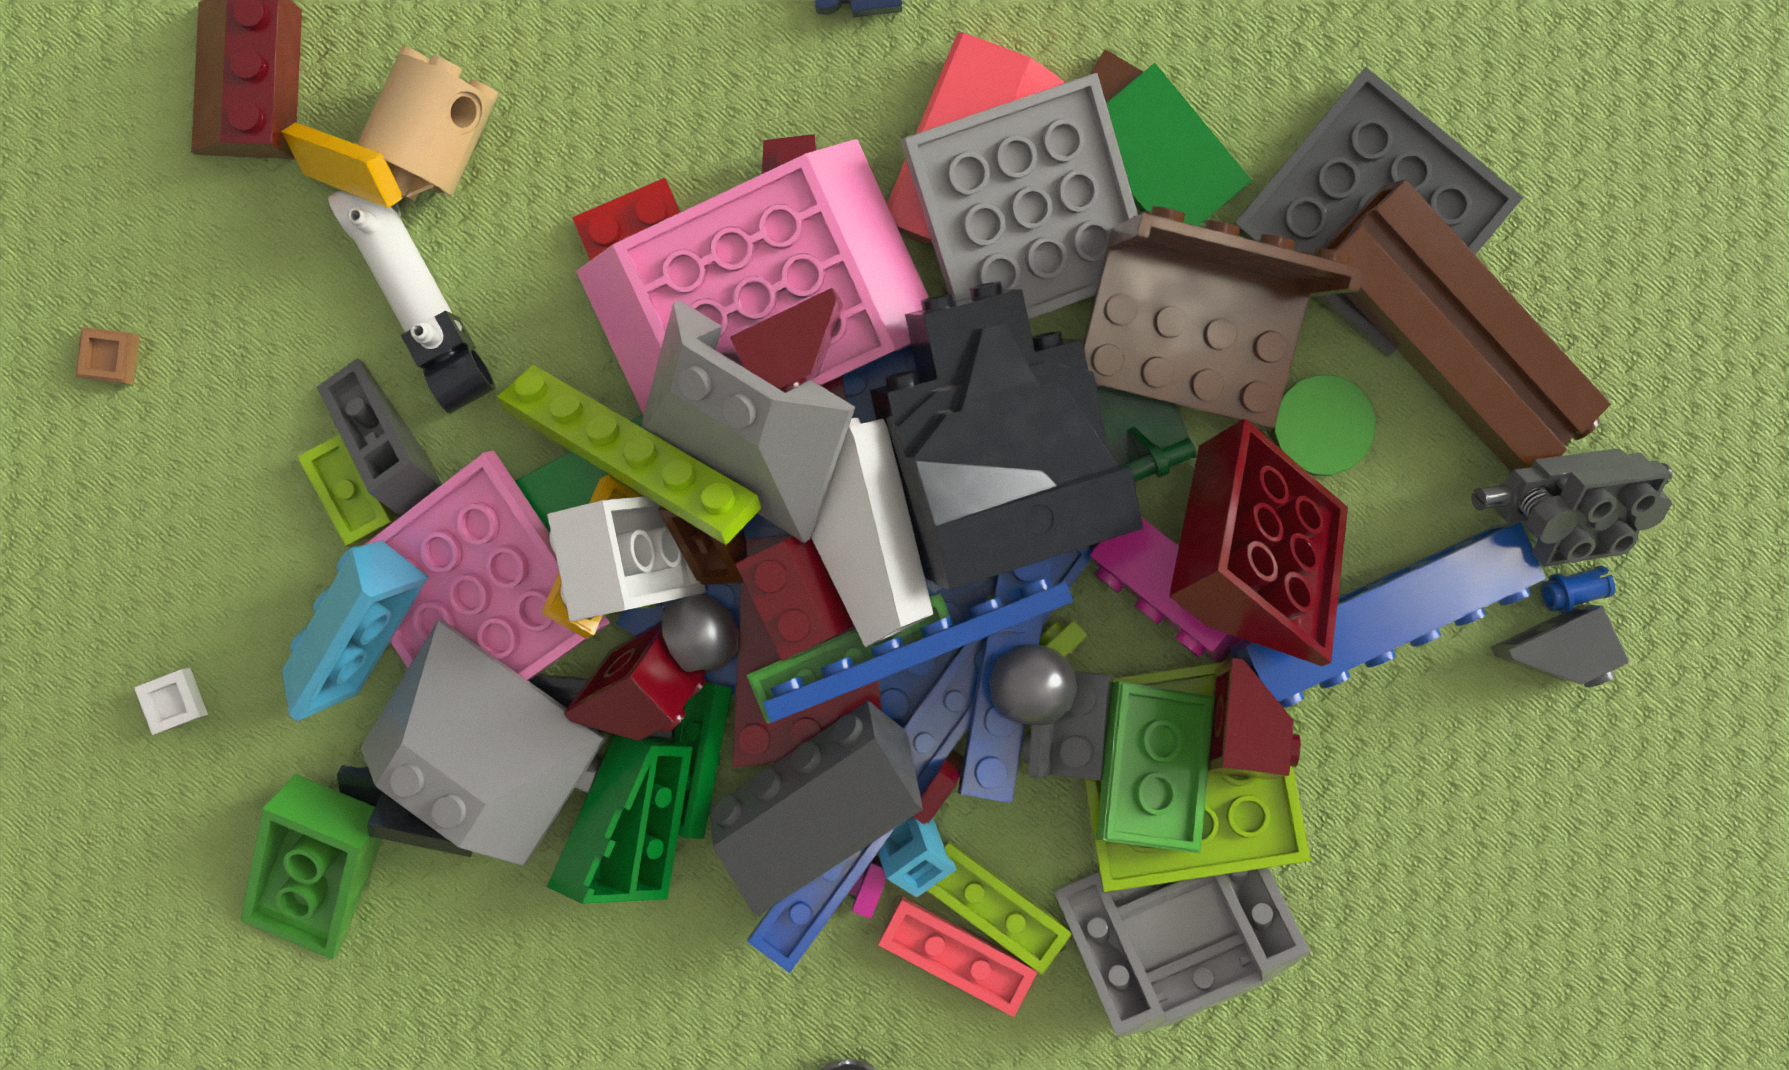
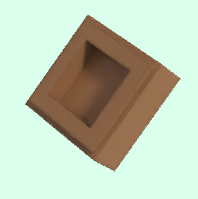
(107, 355)

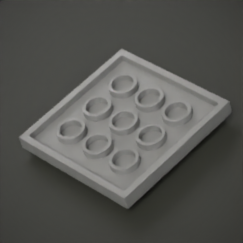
(1024, 194)

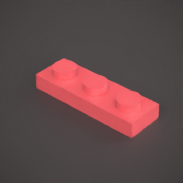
(957, 956)

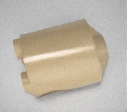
(427, 122)

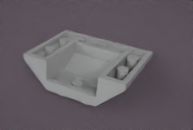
(745, 426)
(477, 749)
(1180, 943)

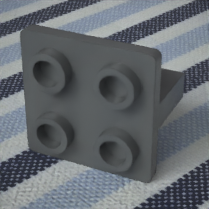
(1078, 738)

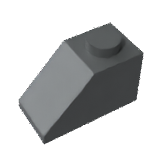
(1569, 647)

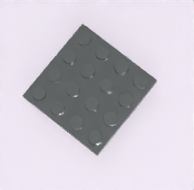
(1349, 156)

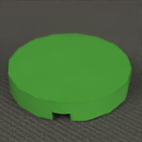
(1325, 424)

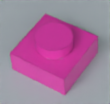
(868, 888)

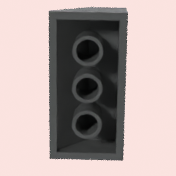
(816, 806)

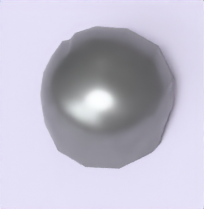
(700, 633)
(1032, 685)

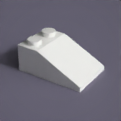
(617, 557)

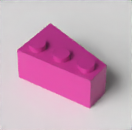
(1145, 567)

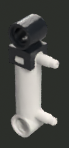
(431, 330)

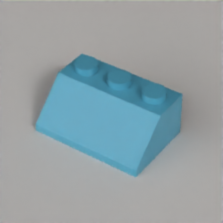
(349, 628)

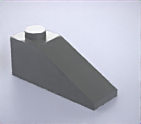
(378, 439)

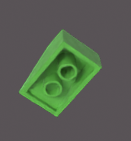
(309, 865)

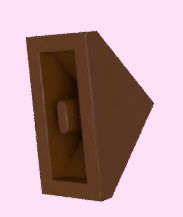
(706, 557)

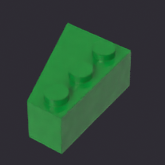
(627, 825)

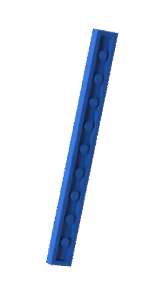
(932, 734)

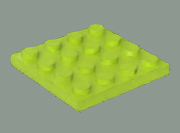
(1245, 819)

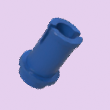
(1565, 592)

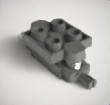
(1582, 503)

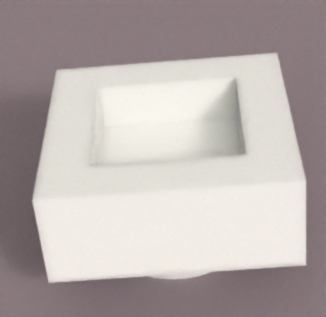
(171, 701)

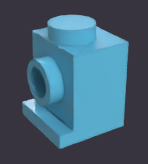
(915, 857)

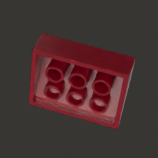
(1261, 547)

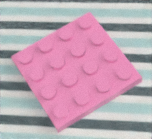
(484, 569)

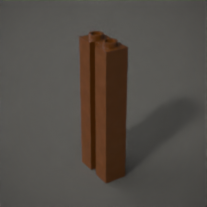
(1465, 330)

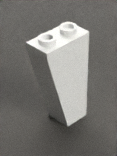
(870, 537)

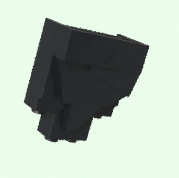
(1000, 441)

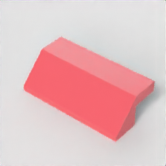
(971, 81)

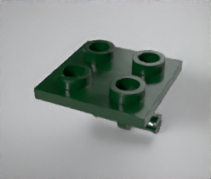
(1144, 432)

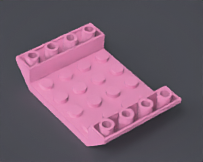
(759, 254)

